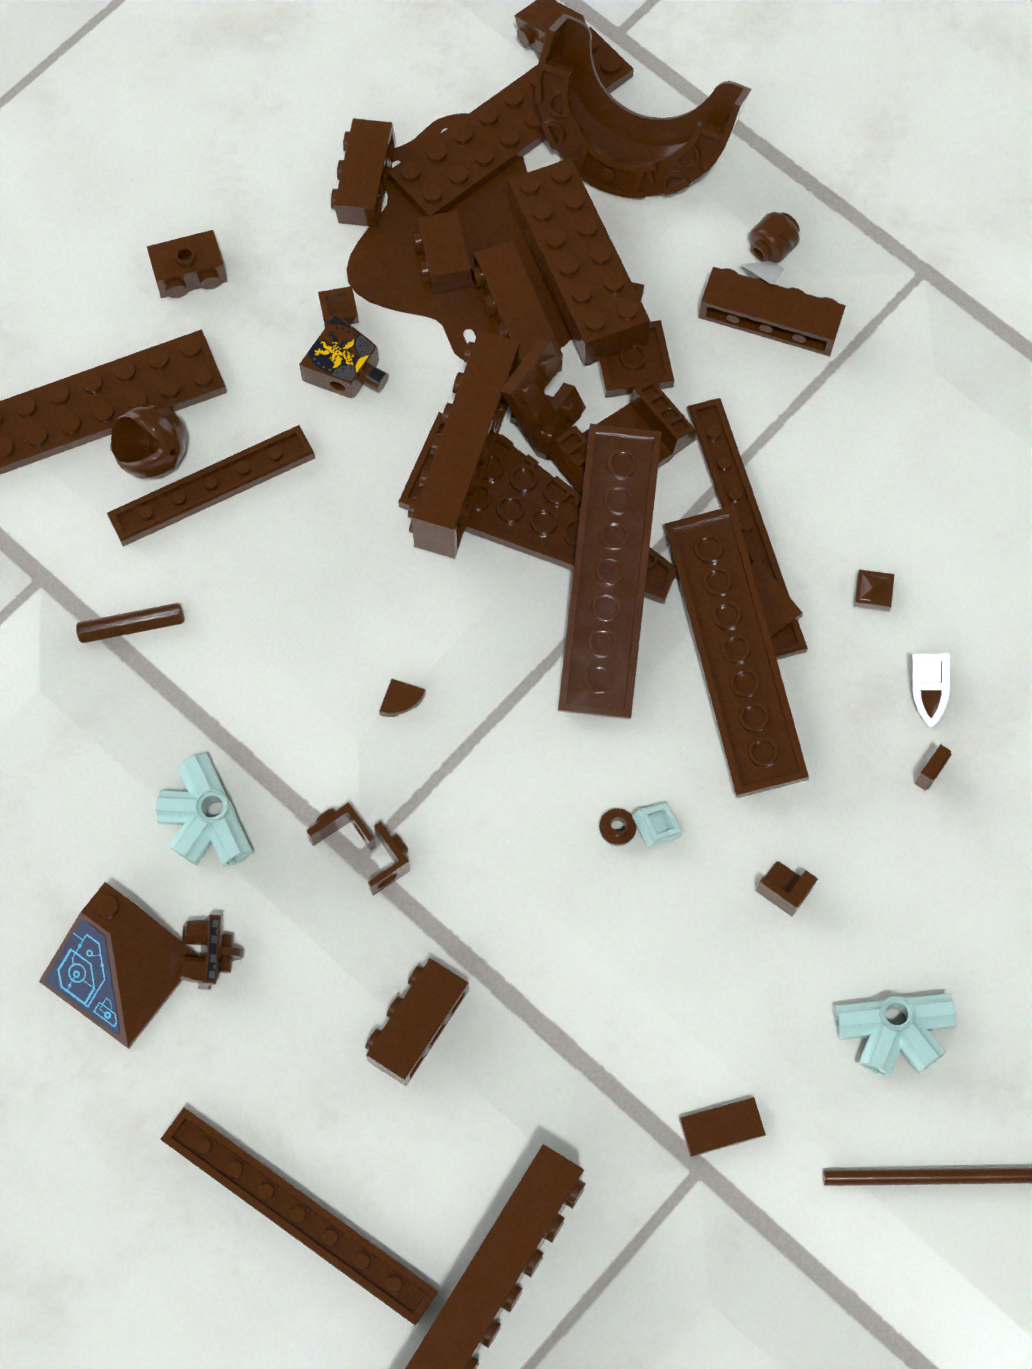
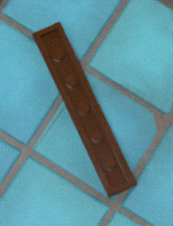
(210, 485)

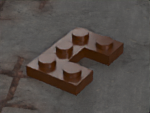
(524, 394)

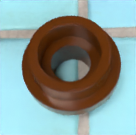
(614, 837)

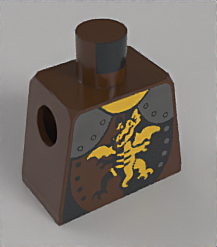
(343, 361)

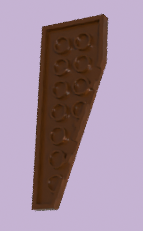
(530, 510)

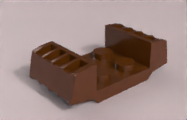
(647, 410)

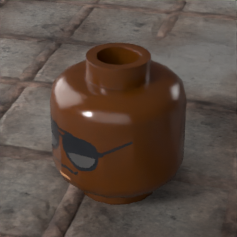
(774, 237)

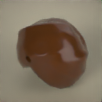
(148, 441)

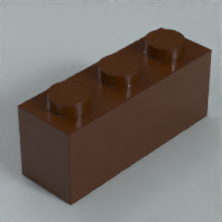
(363, 172)
(416, 1021)

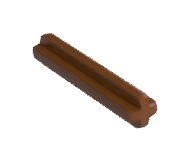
(129, 622)

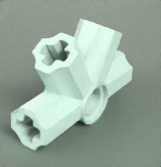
(191, 811)
(888, 1040)

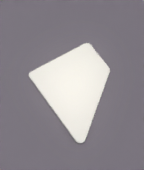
(766, 270)

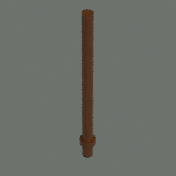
(927, 1176)

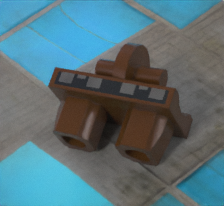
(204, 969)

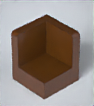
(786, 887)

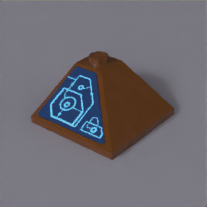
(116, 965)

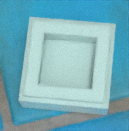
(657, 824)

